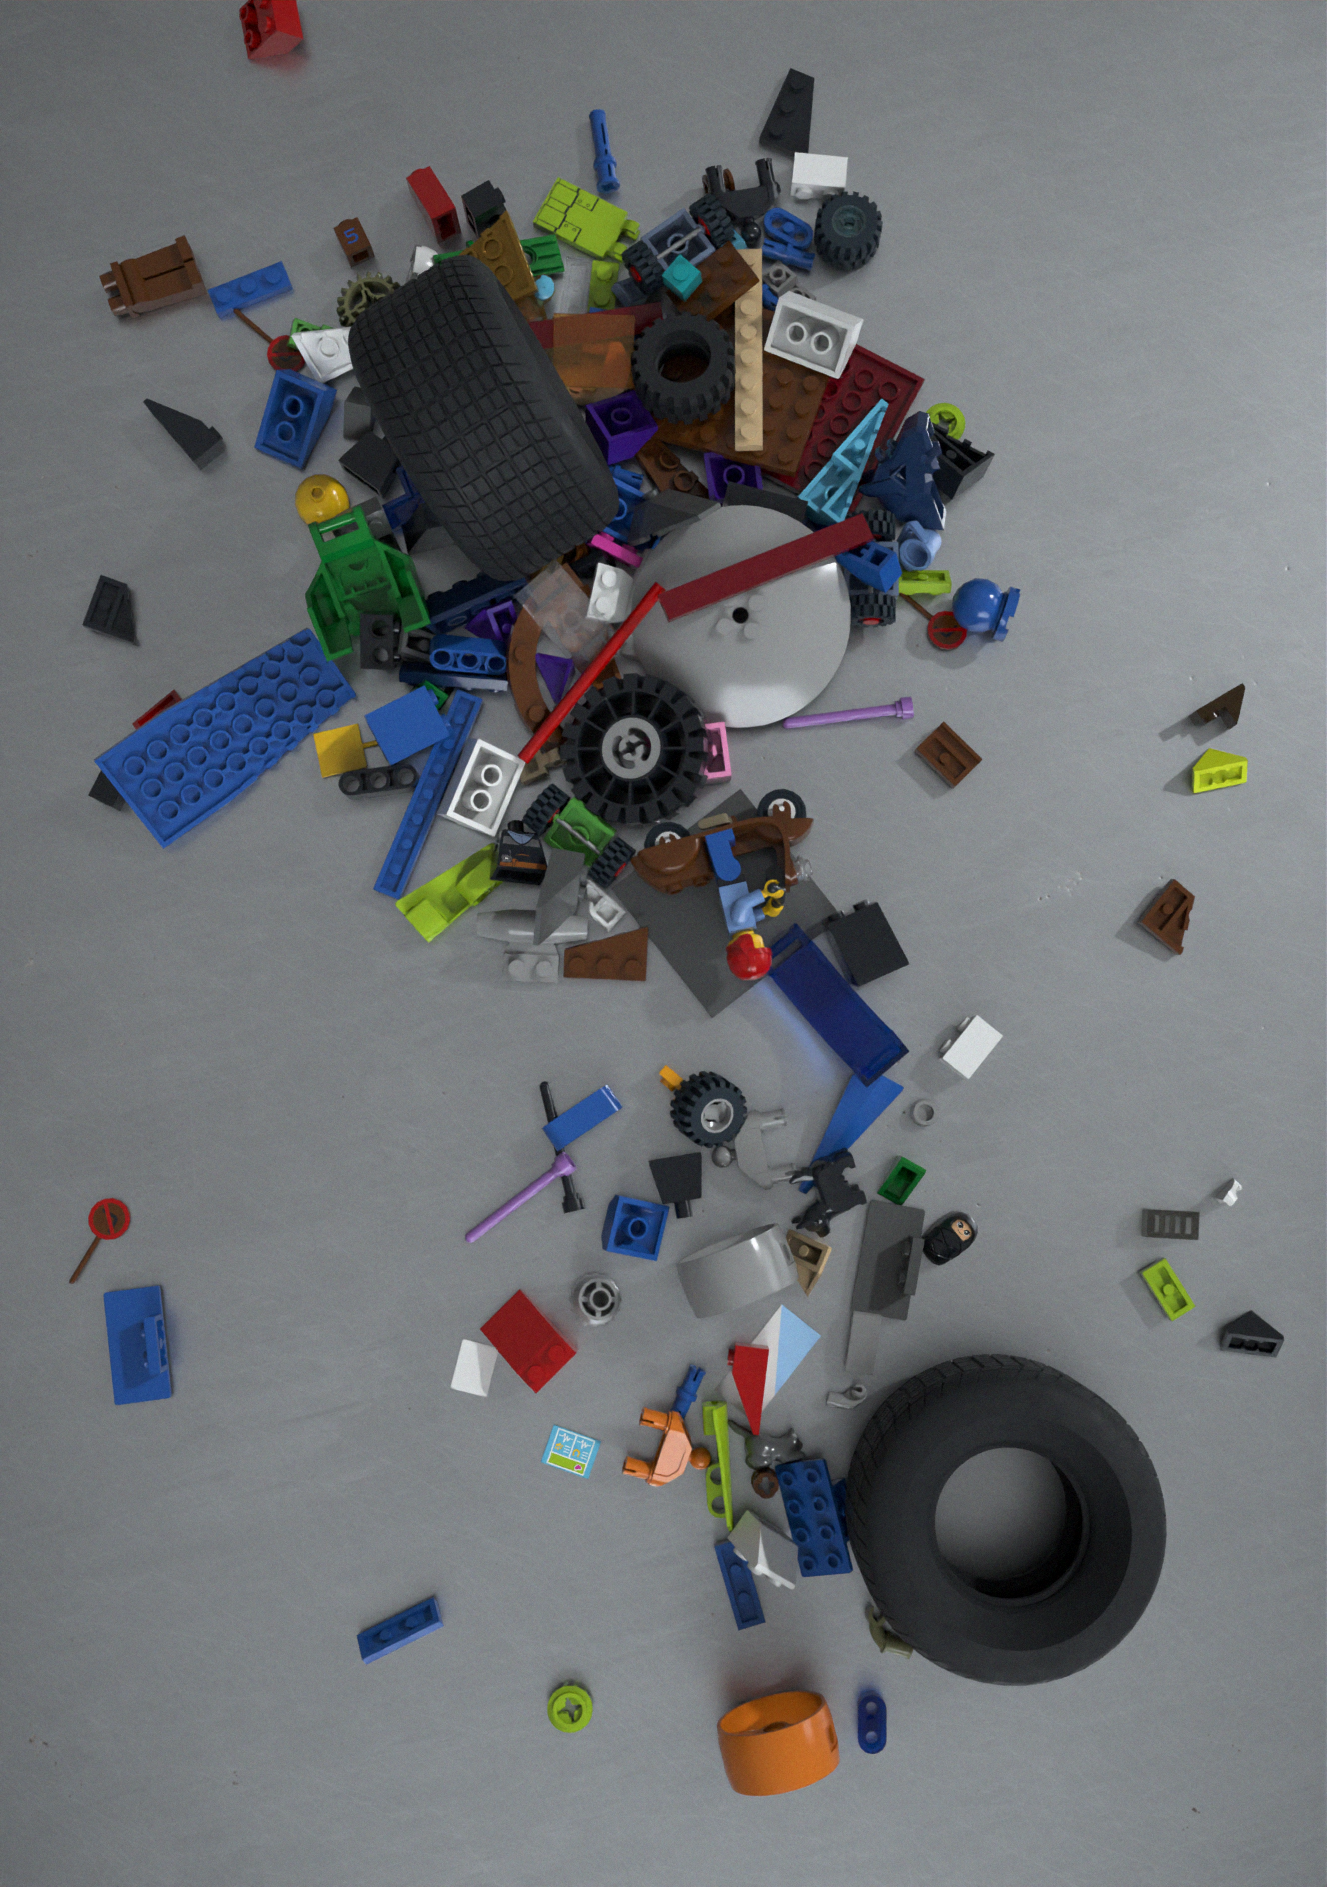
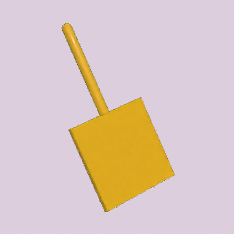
(341, 750)

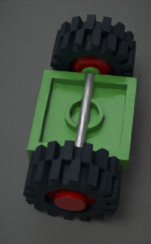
(579, 831)

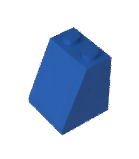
(408, 724)

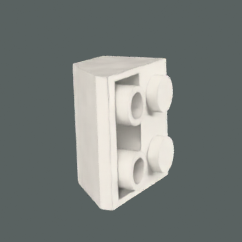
(765, 1549)

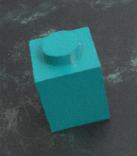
(682, 278)

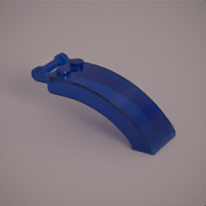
(834, 1009)

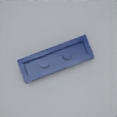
(250, 289)
(739, 1586)
(399, 1630)

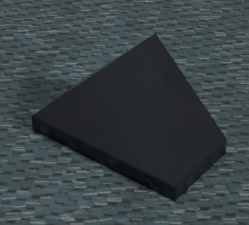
(1252, 1337)

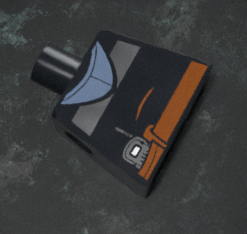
(518, 856)

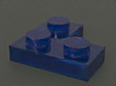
(401, 508)

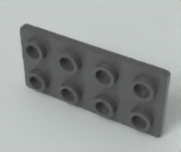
(889, 1260)

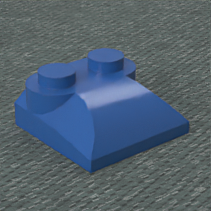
(634, 1227)

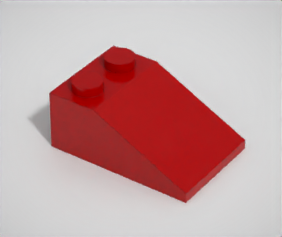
(528, 1340)

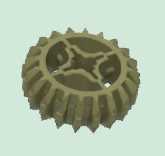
(365, 288)

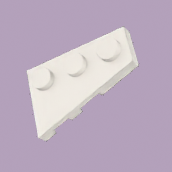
(325, 352)

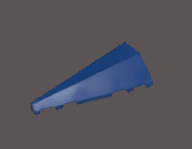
(853, 1116)

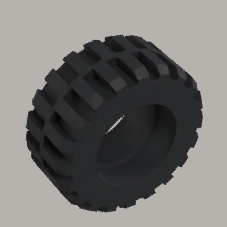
(677, 337)

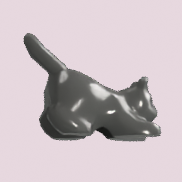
(763, 1450)

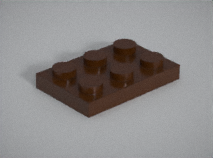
(724, 280)

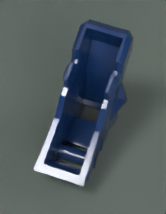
(905, 475)

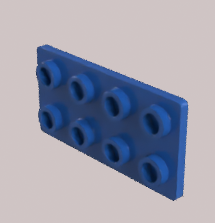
(137, 1345)
(816, 1516)

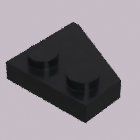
(111, 610)

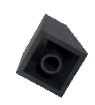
(864, 943)

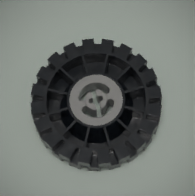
(662, 775)

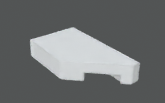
(603, 907)

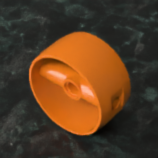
(778, 1743)

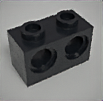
(371, 639)

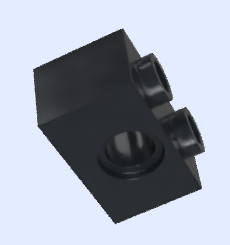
(483, 207)

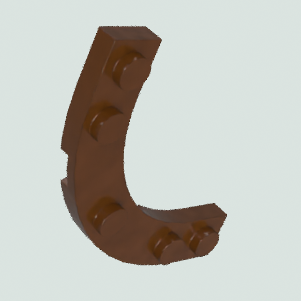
(522, 673)

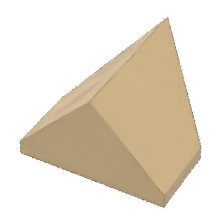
(809, 1258)

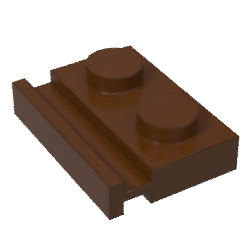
(948, 755)

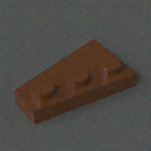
(609, 958)

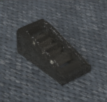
(1148, 1224)

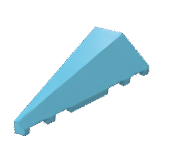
(835, 485)

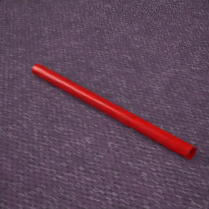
(591, 673)

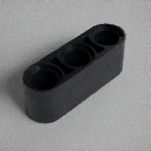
(366, 781)

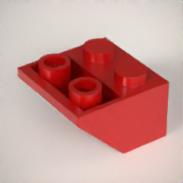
(270, 27)

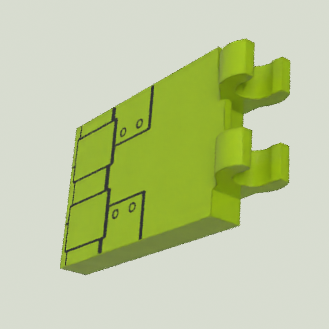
(585, 221)

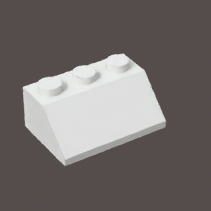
(813, 334)
(481, 787)

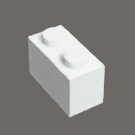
(818, 176)
(970, 1046)

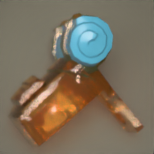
(533, 305)

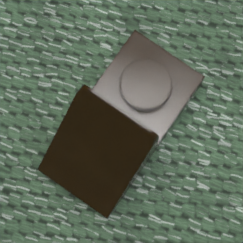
(1225, 706)

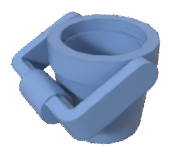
(918, 550)

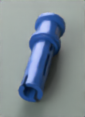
(604, 162)

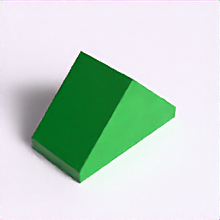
(901, 1180)

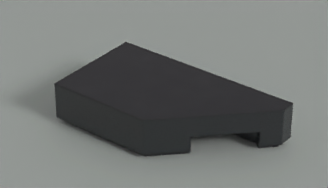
(587, 564)

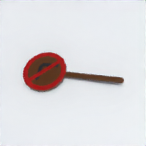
(278, 353)
(942, 628)
(107, 1221)

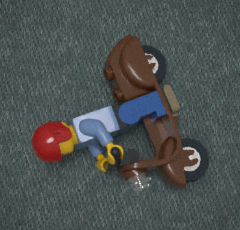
(680, 860)

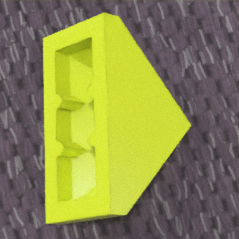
(1218, 770)

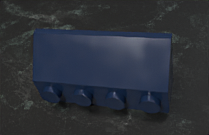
(467, 599)

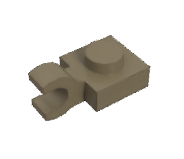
(539, 765)

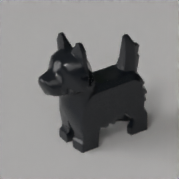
(832, 1191)

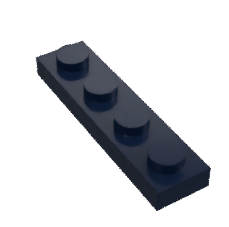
(416, 672)

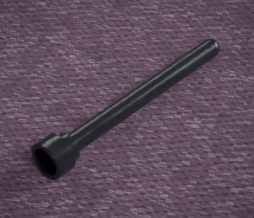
(572, 1200)

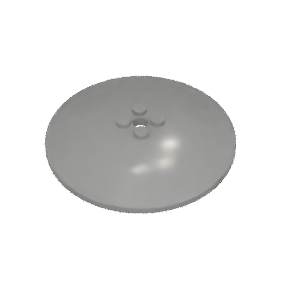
(753, 668)

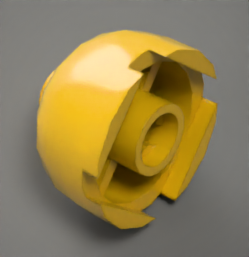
(320, 498)

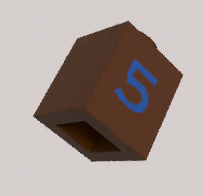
(353, 241)

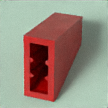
(434, 204)

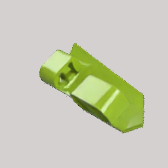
(449, 894)
(716, 1423)

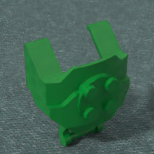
(359, 577)

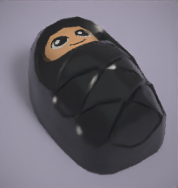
(949, 1237)

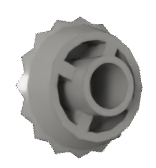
(595, 1299)

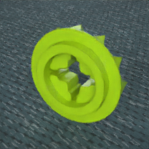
(948, 413)
(562, 1719)

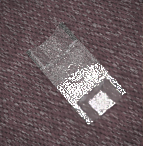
(566, 615)

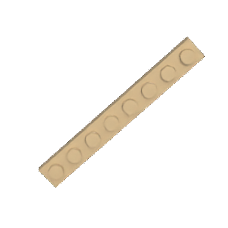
(749, 361)

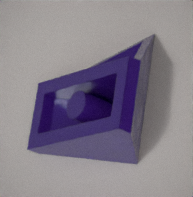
(494, 621)
(556, 673)

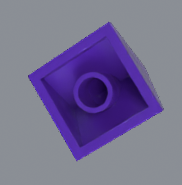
(722, 470)

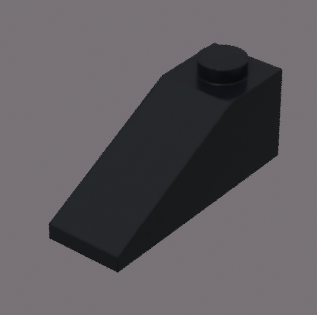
(191, 434)

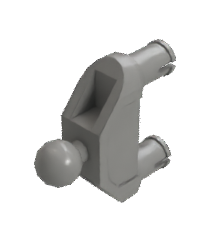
(750, 1150)

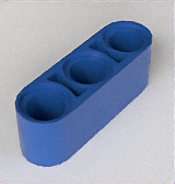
(456, 660)
(582, 1117)

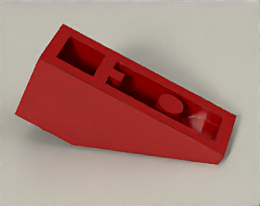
(749, 1373)

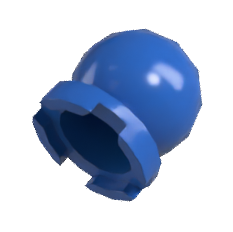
(984, 607)

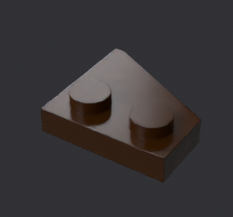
(1169, 915)

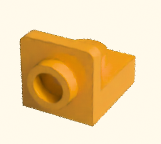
(670, 1079)

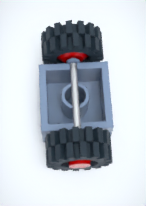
(680, 234)
(868, 604)

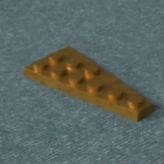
(503, 254)

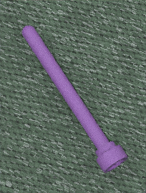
(901, 708)
(562, 1166)

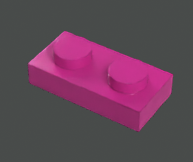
(626, 554)

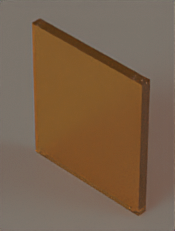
(593, 350)

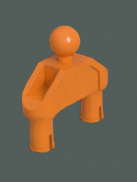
(672, 1452)

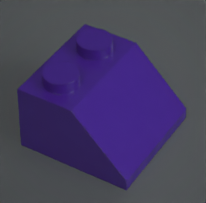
(620, 426)

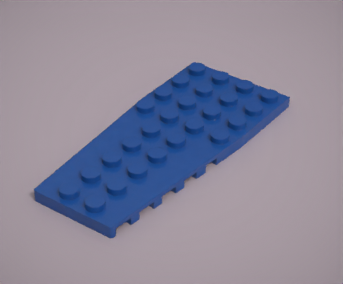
(224, 736)

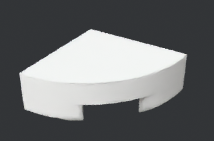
(1228, 1194)

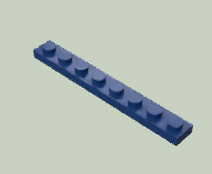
(427, 796)

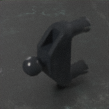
(748, 203)

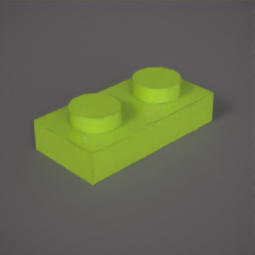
(603, 277)
(925, 581)
(1167, 1289)

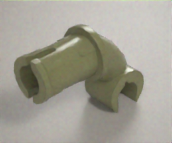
(883, 1638)

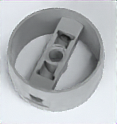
(737, 1271)

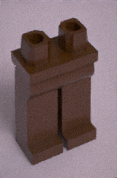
(154, 280)

